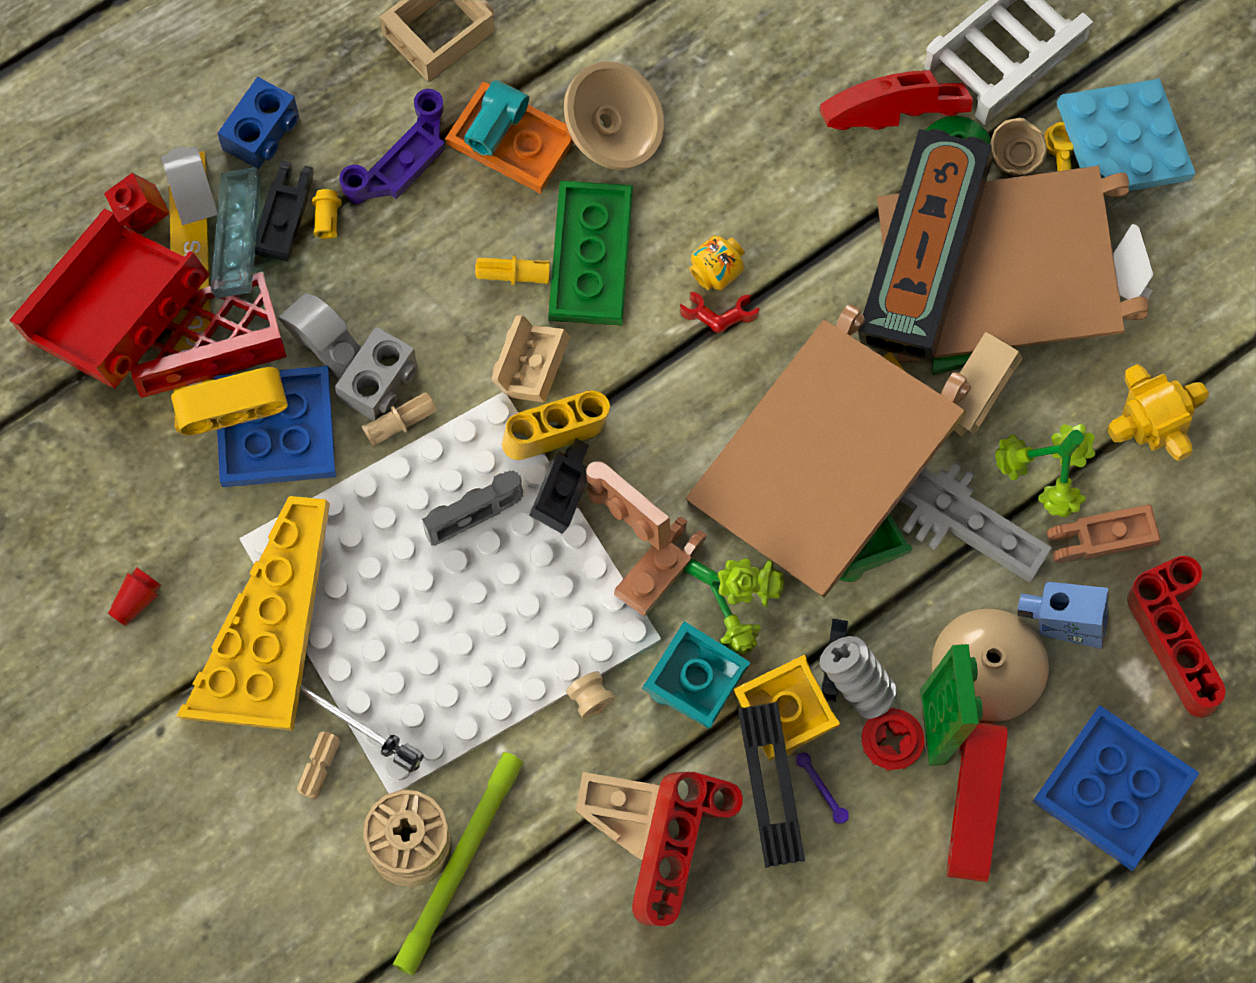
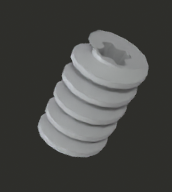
(859, 676)

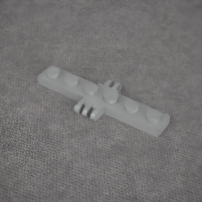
(945, 505)

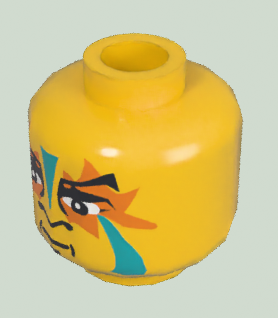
(717, 262)

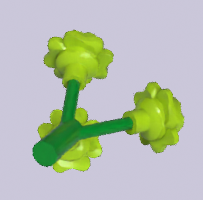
(1071, 446)
(738, 584)

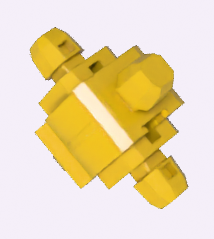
(1158, 412)

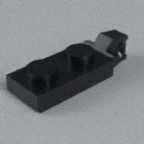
(561, 488)

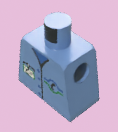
(1069, 612)

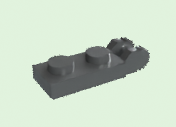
(473, 508)

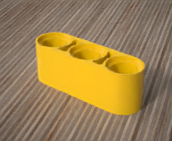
(229, 401)
(545, 438)

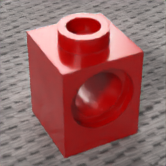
(136, 203)

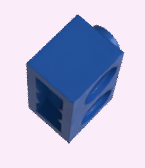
(250, 120)

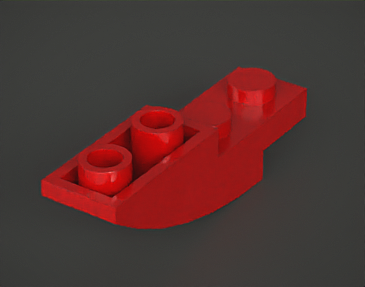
(883, 99)

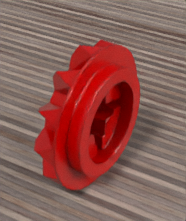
(899, 723)

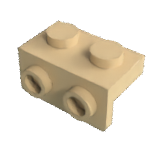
(529, 360)

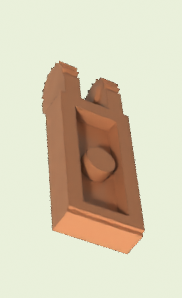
(1107, 533)
(658, 570)

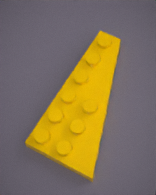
(264, 640)

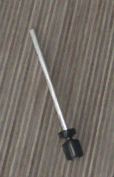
(405, 755)

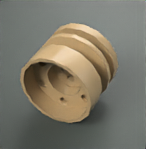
(429, 844)

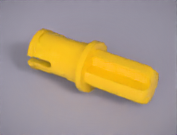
(512, 270)

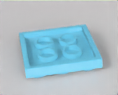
(1127, 132)

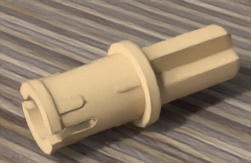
(399, 419)

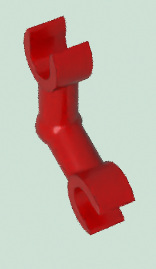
(717, 322)

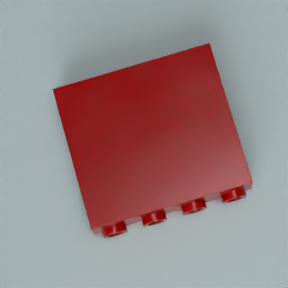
(108, 299)

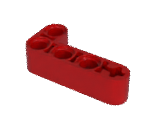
(1184, 640)
(977, 802)
(678, 850)

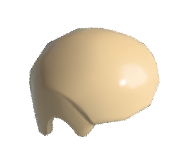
(1018, 147)

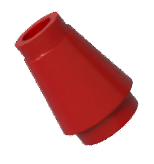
(133, 596)

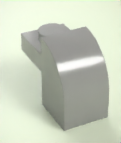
(189, 184)
(322, 331)

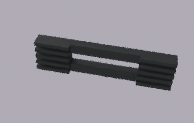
(782, 840)

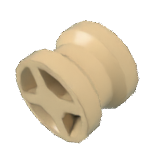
(590, 694)

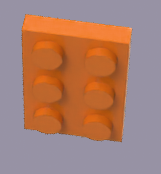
(527, 151)

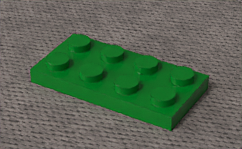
(950, 704)

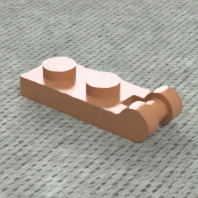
(628, 504)

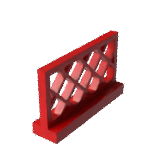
(208, 357)

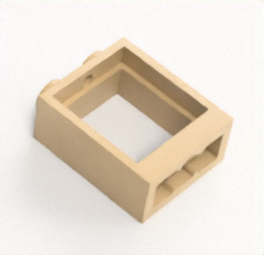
(429, 64)
(988, 374)

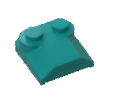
(695, 675)

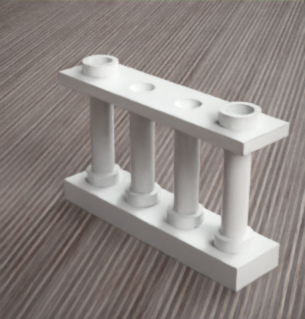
(1016, 76)

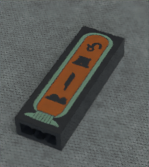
(925, 244)

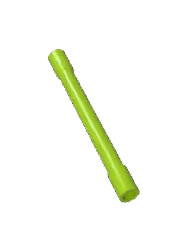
(420, 937)

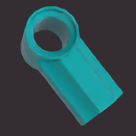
(500, 109)

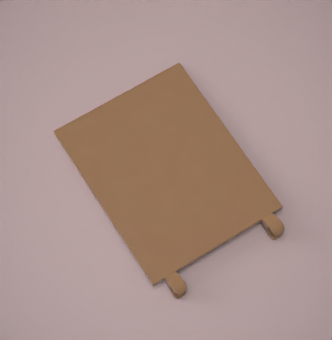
(1036, 264)
(827, 454)

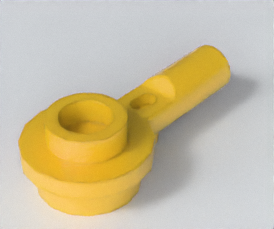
(1059, 145)

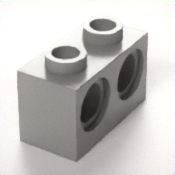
(367, 371)

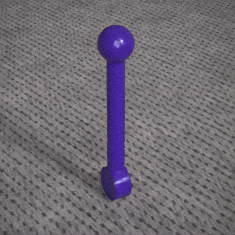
(840, 815)

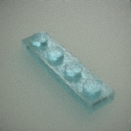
(235, 232)

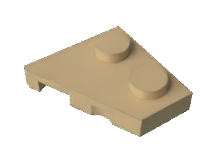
(618, 809)

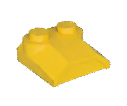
(800, 703)

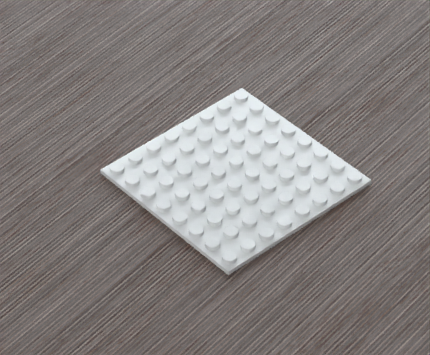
(461, 632)

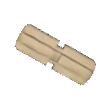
(315, 772)

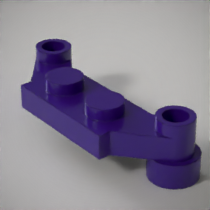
(405, 159)

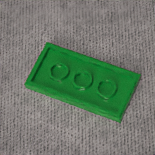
(590, 253)

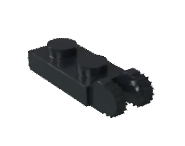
(282, 213)

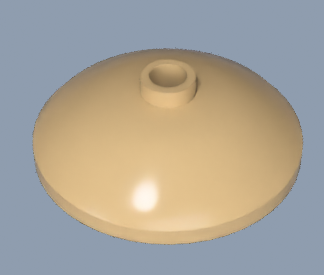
(625, 106)
(1023, 670)

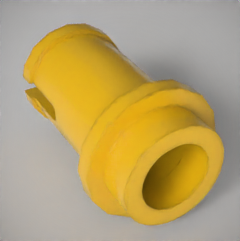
(326, 206)

